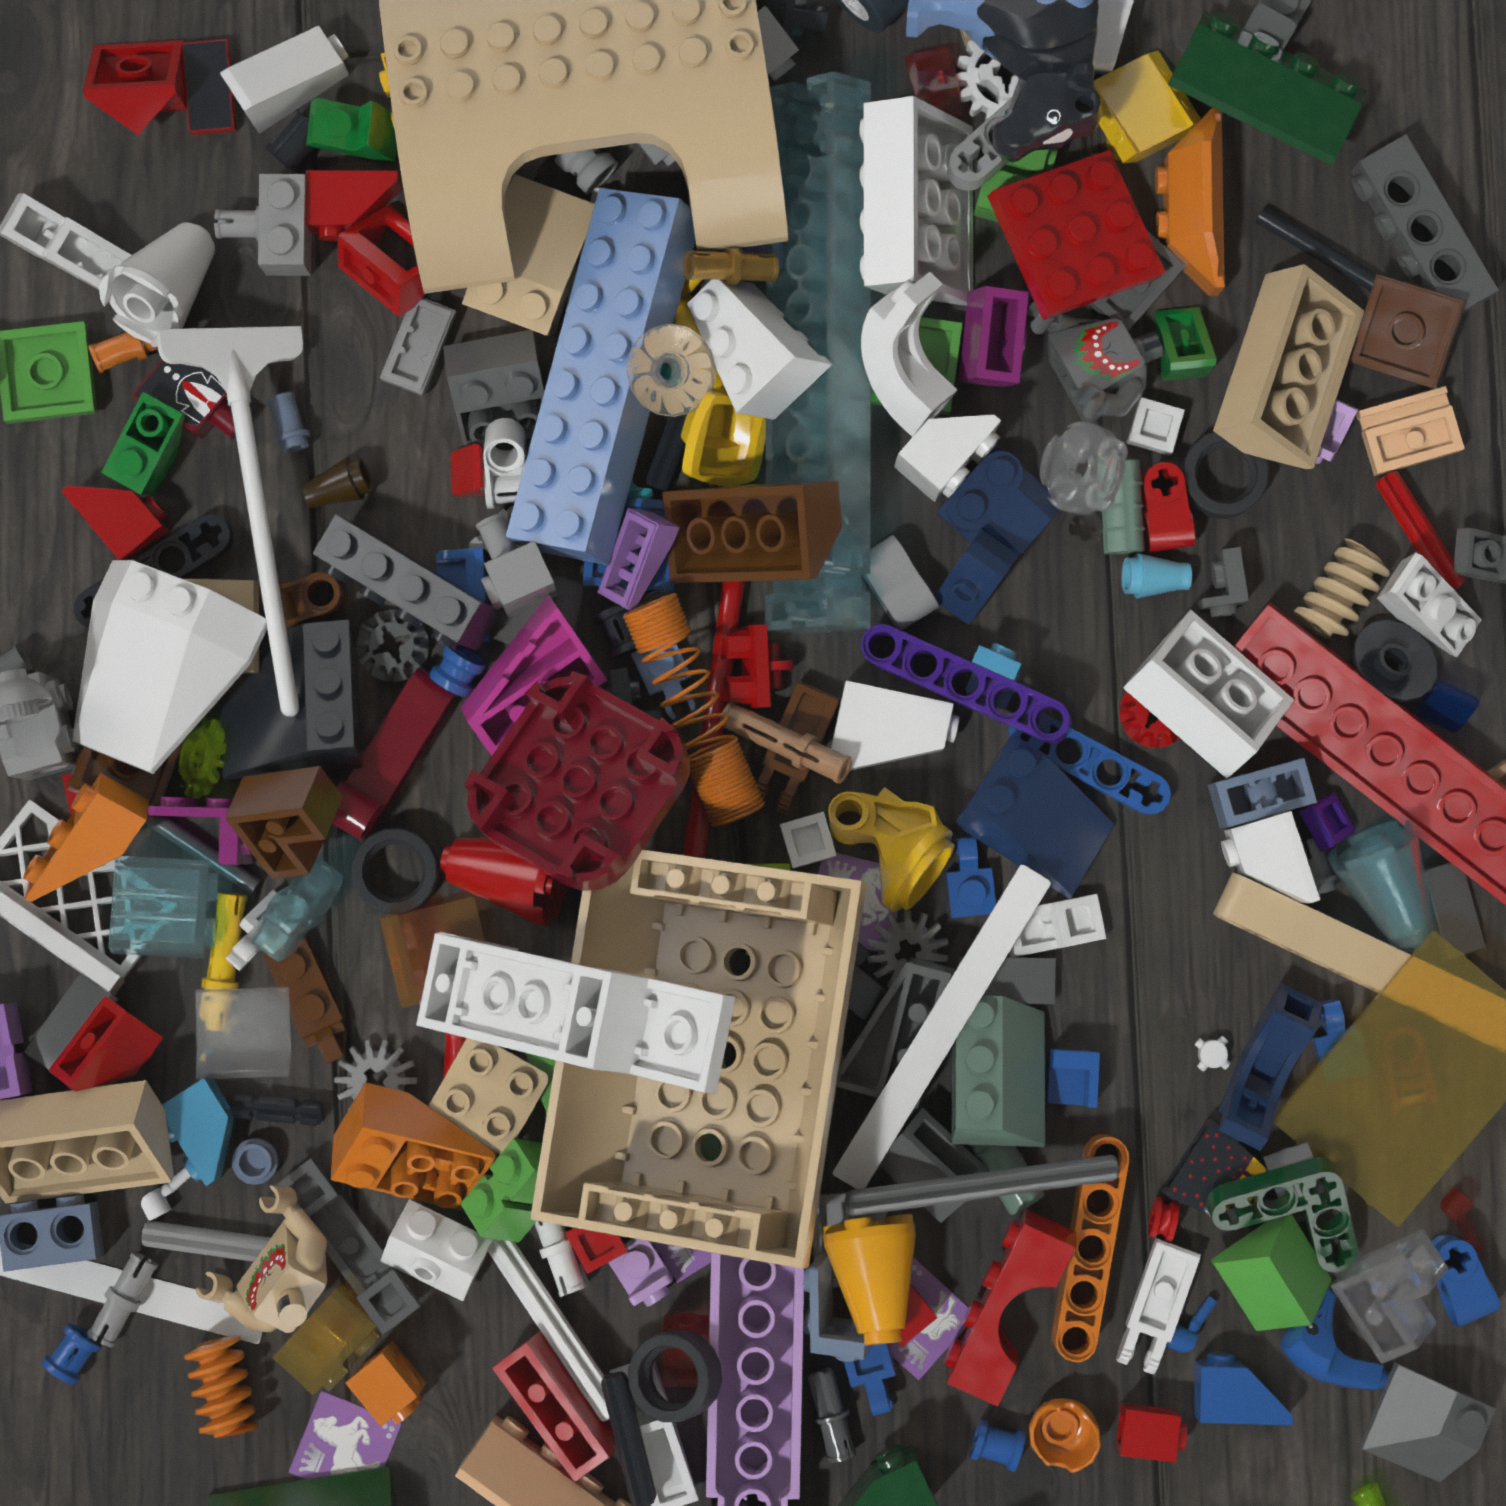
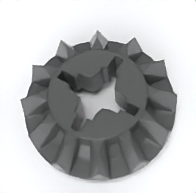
(384, 666)

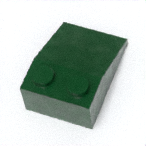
(892, 1481)

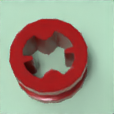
(1163, 1218)

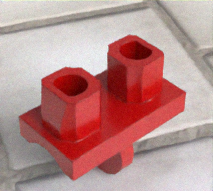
(759, 666)

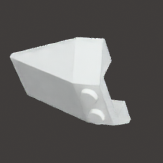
(157, 662)

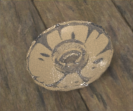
(691, 370)

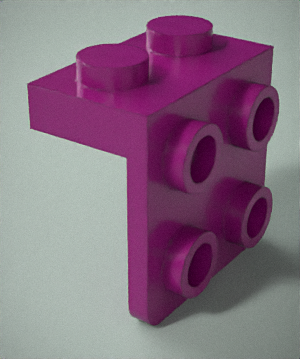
(231, 847)

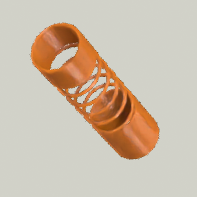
(720, 768)

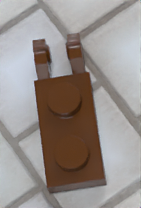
(806, 712)

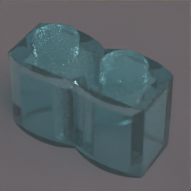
(297, 910)

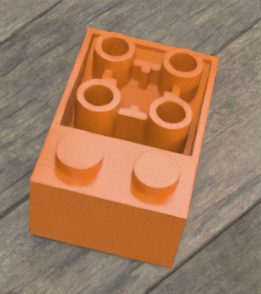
(406, 1149)

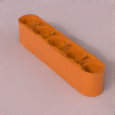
(1093, 1270)

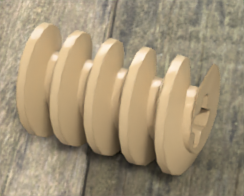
(1341, 590)

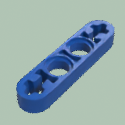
(1091, 756)

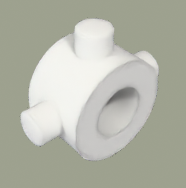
(1212, 1053)

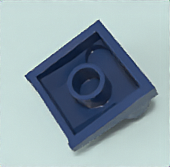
(1001, 501)

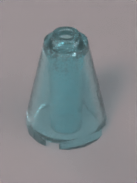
(1388, 881)

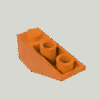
(96, 833)

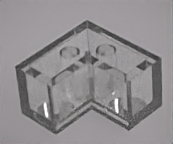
(1386, 1292)

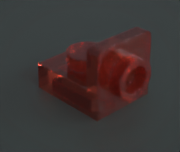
(935, 79)
(677, 1365)

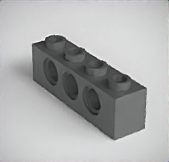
(1402, 166)

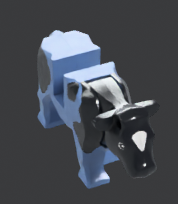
(1049, 52)

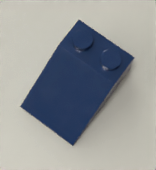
(1035, 816)

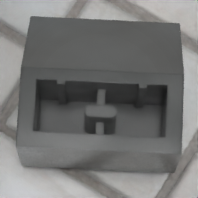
(494, 381)

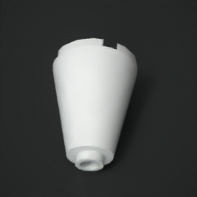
(159, 281)

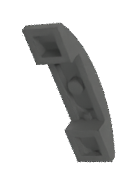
(353, 1247)

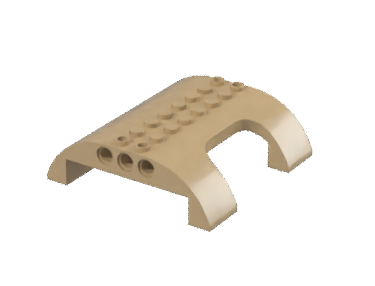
(531, 79)

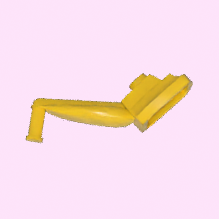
(719, 442)

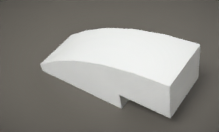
(665, 1454)

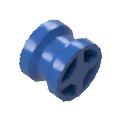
(458, 670)

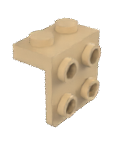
(489, 1093)

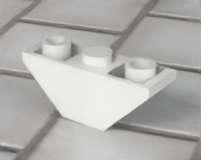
(1429, 605)

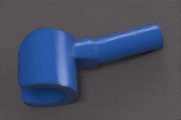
(1186, 1338)

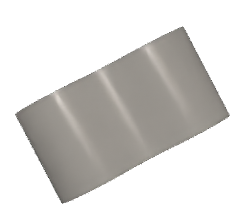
(898, 584)

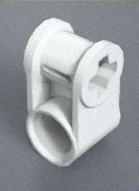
(502, 467)

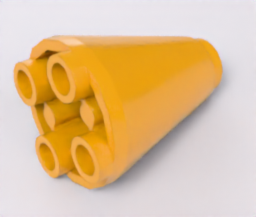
(874, 1272)

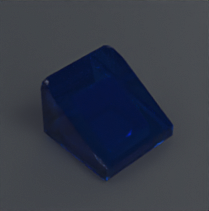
(1447, 706)

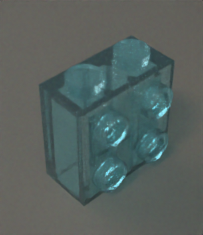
(162, 907)

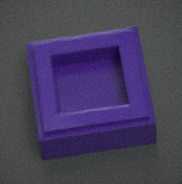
(1327, 821)

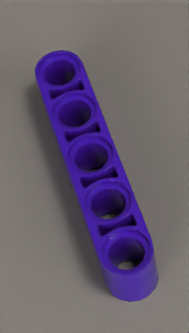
(947, 671)

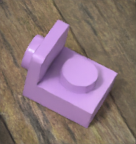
(642, 1272)

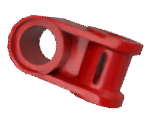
(1166, 517)

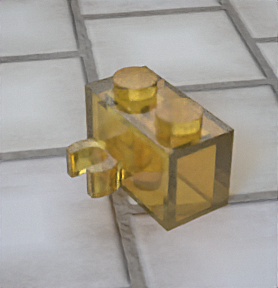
(326, 1340)

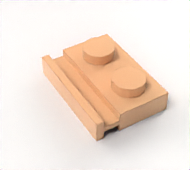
(1410, 431)

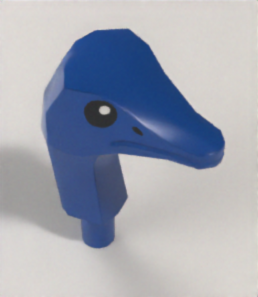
(1315, 1352)

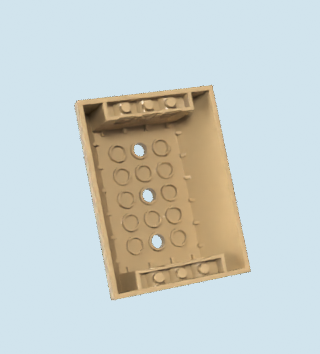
(628, 1148)

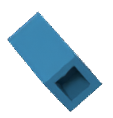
(203, 1127)

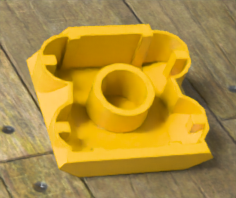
(1142, 109)

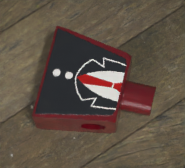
(193, 393)

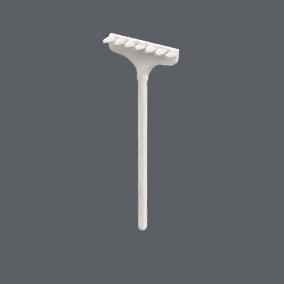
(236, 359)

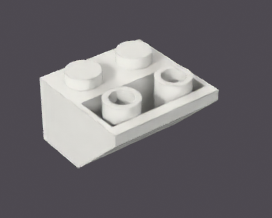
(942, 450)

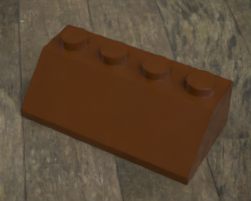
(752, 531)

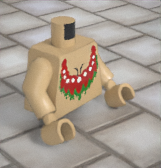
(284, 1275)

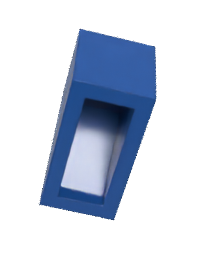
(1233, 1395)

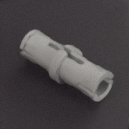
(122, 1299)

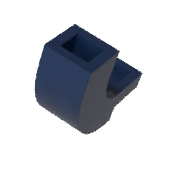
(1266, 1064)

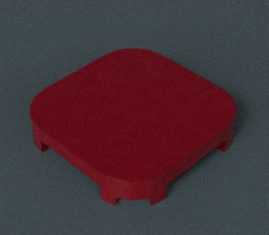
(579, 783)

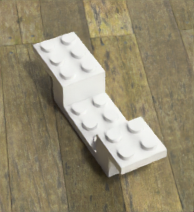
(576, 1012)

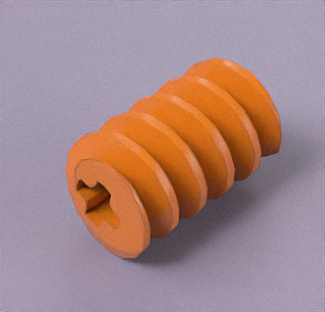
(221, 1387)

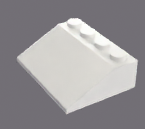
(911, 209)

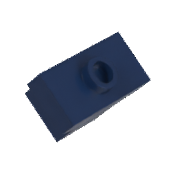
(975, 576)

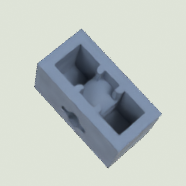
(1262, 793)

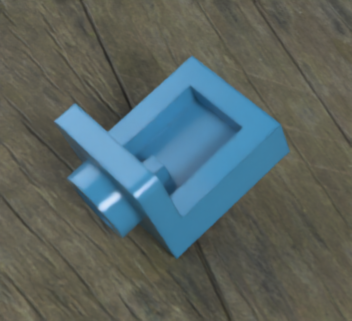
(1000, 661)

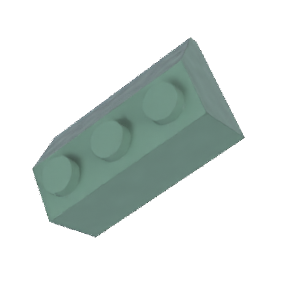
(999, 1076)

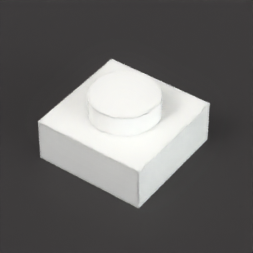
(1155, 426)
(808, 840)

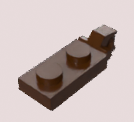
(310, 1000)

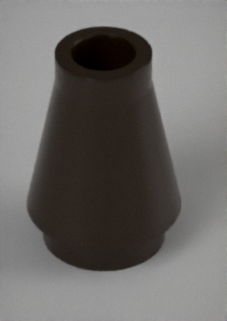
(341, 483)

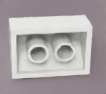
(1209, 694)

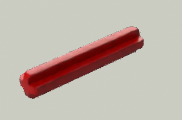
(1417, 526)

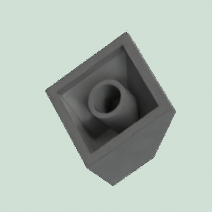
(1426, 1424)

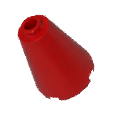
(503, 879)

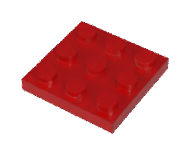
(1076, 234)

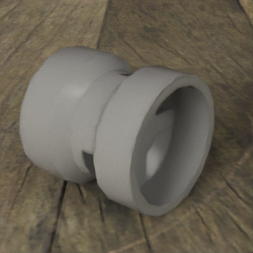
(590, 166)

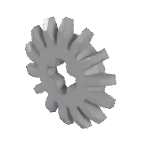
(914, 933)
(376, 1061)

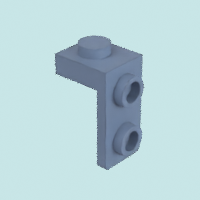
(828, 1333)

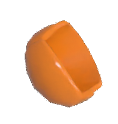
(1065, 1434)

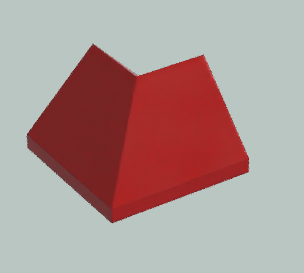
(136, 81)

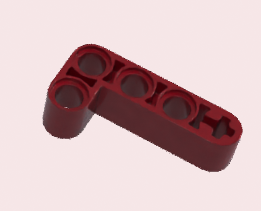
(392, 754)

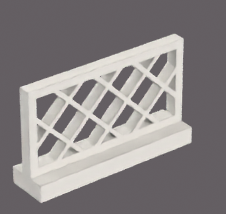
(48, 931)

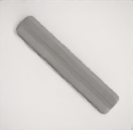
(203, 1241)

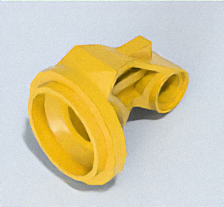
(908, 838)

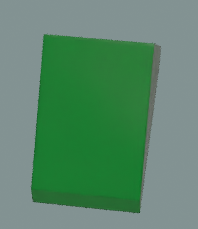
(1184, 344)

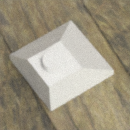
(1272, 856)

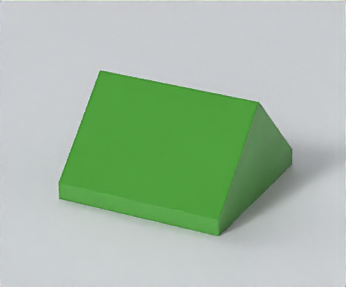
(1274, 1275)

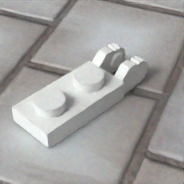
(1158, 1301)

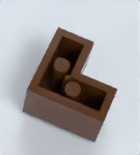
(285, 818)

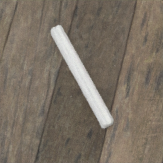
(551, 1322)

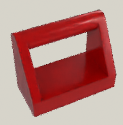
(373, 268)

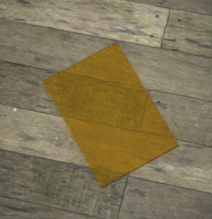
(1407, 1080)

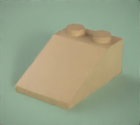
(546, 248)

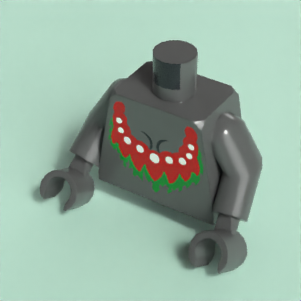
(1097, 362)

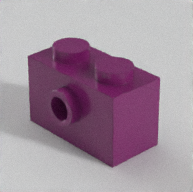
(993, 336)

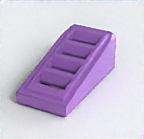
(655, 537)

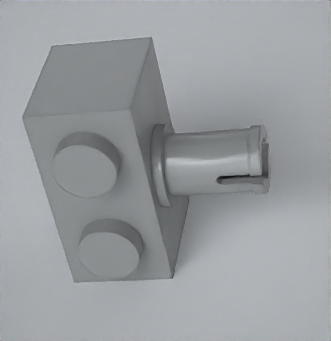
(275, 224)
(515, 575)

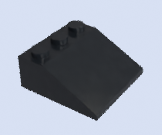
(328, 716)

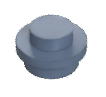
(255, 1161)

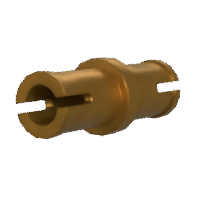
(731, 266)

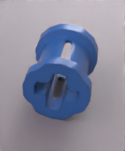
(66, 1369)
(997, 1445)

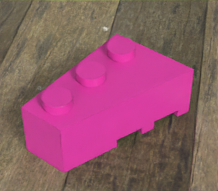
(539, 652)

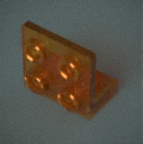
(411, 939)

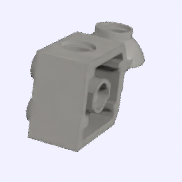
(35, 725)

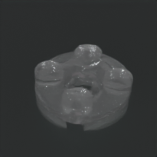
(1104, 472)

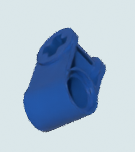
(1464, 1286)

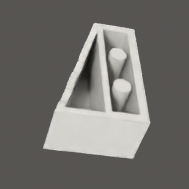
(754, 348)

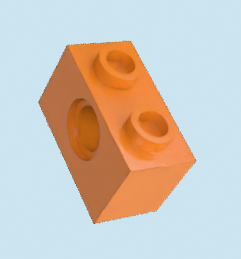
(388, 1385)

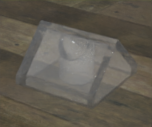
(242, 1033)

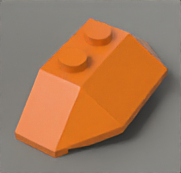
(1194, 203)

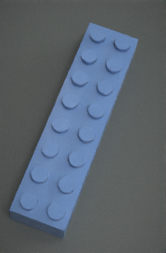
(588, 415)

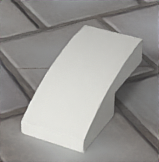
(1061, 926)

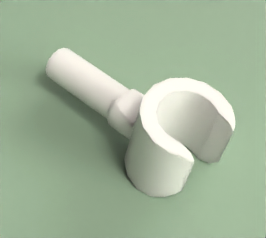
(155, 1203)

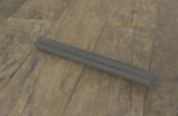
(981, 1185)

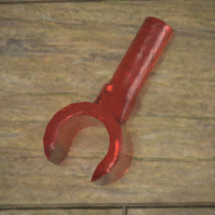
(1456, 1206)

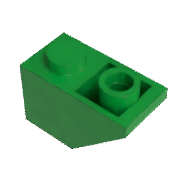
(146, 446)

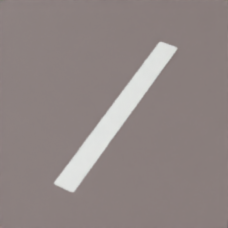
(941, 1027)
(157, 1299)

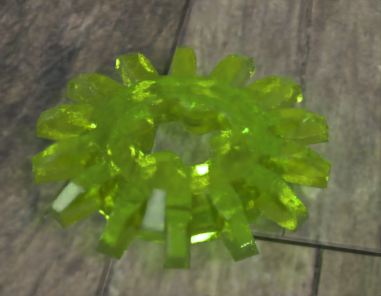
(199, 778)

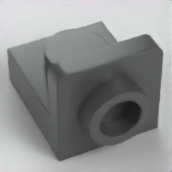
(1230, 576)

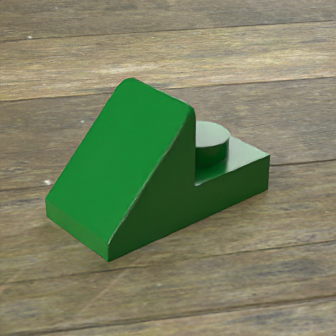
(352, 129)

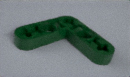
(1300, 1195)

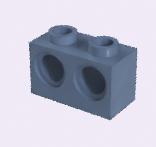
(52, 1244)

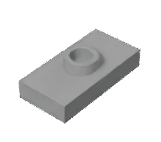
(418, 346)

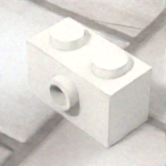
(435, 1250)

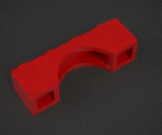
(1033, 1258)

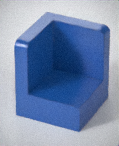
(1073, 1077)

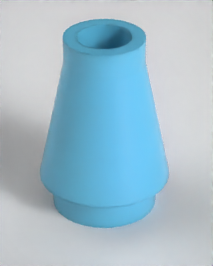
(1153, 576)

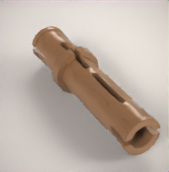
(801, 749)

